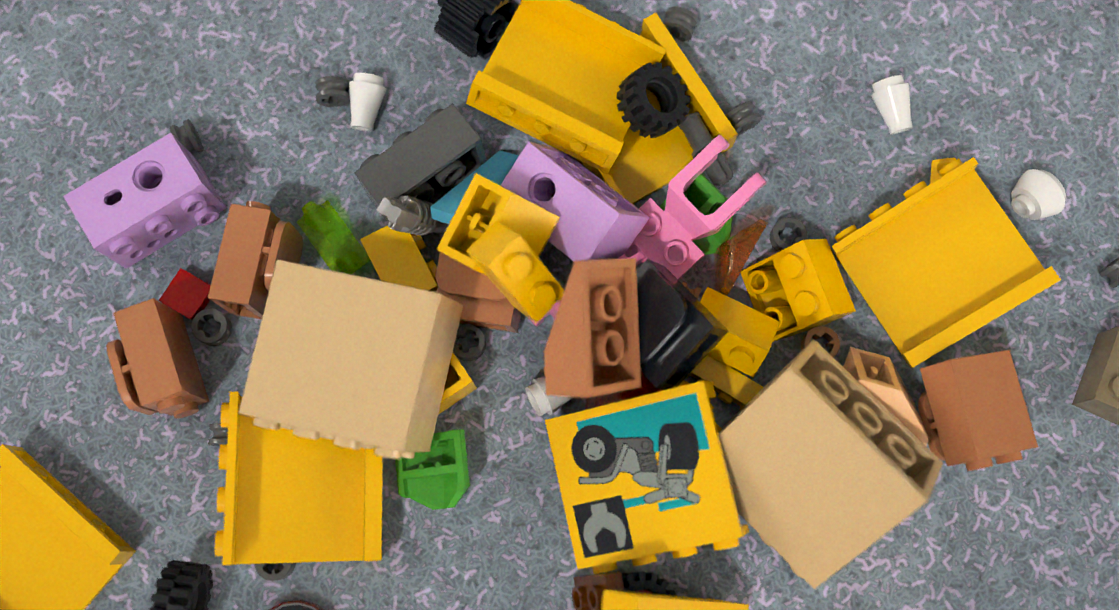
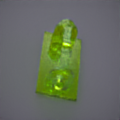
(332, 238)

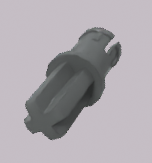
(698, 138)

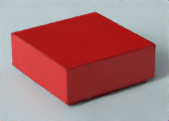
(186, 294)

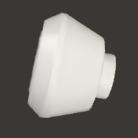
(1038, 195)

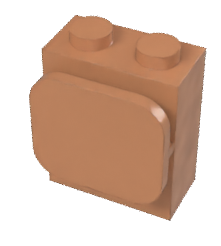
(248, 256)
(480, 298)
(155, 361)
(975, 411)

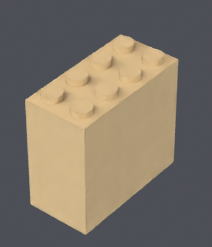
(351, 360)
(823, 466)

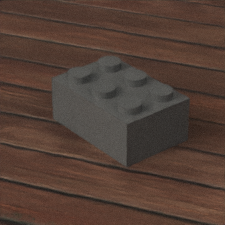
(425, 160)

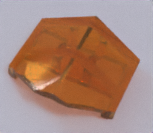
(733, 254)

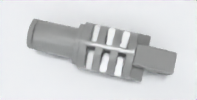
(410, 216)

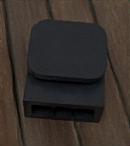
(673, 327)

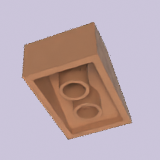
(595, 331)

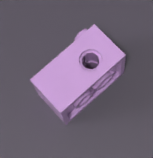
(145, 202)
(592, 215)

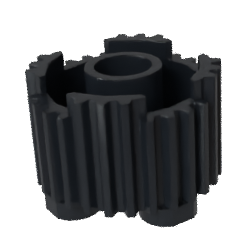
(474, 24)

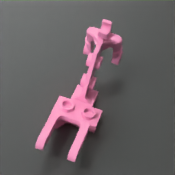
(671, 232)

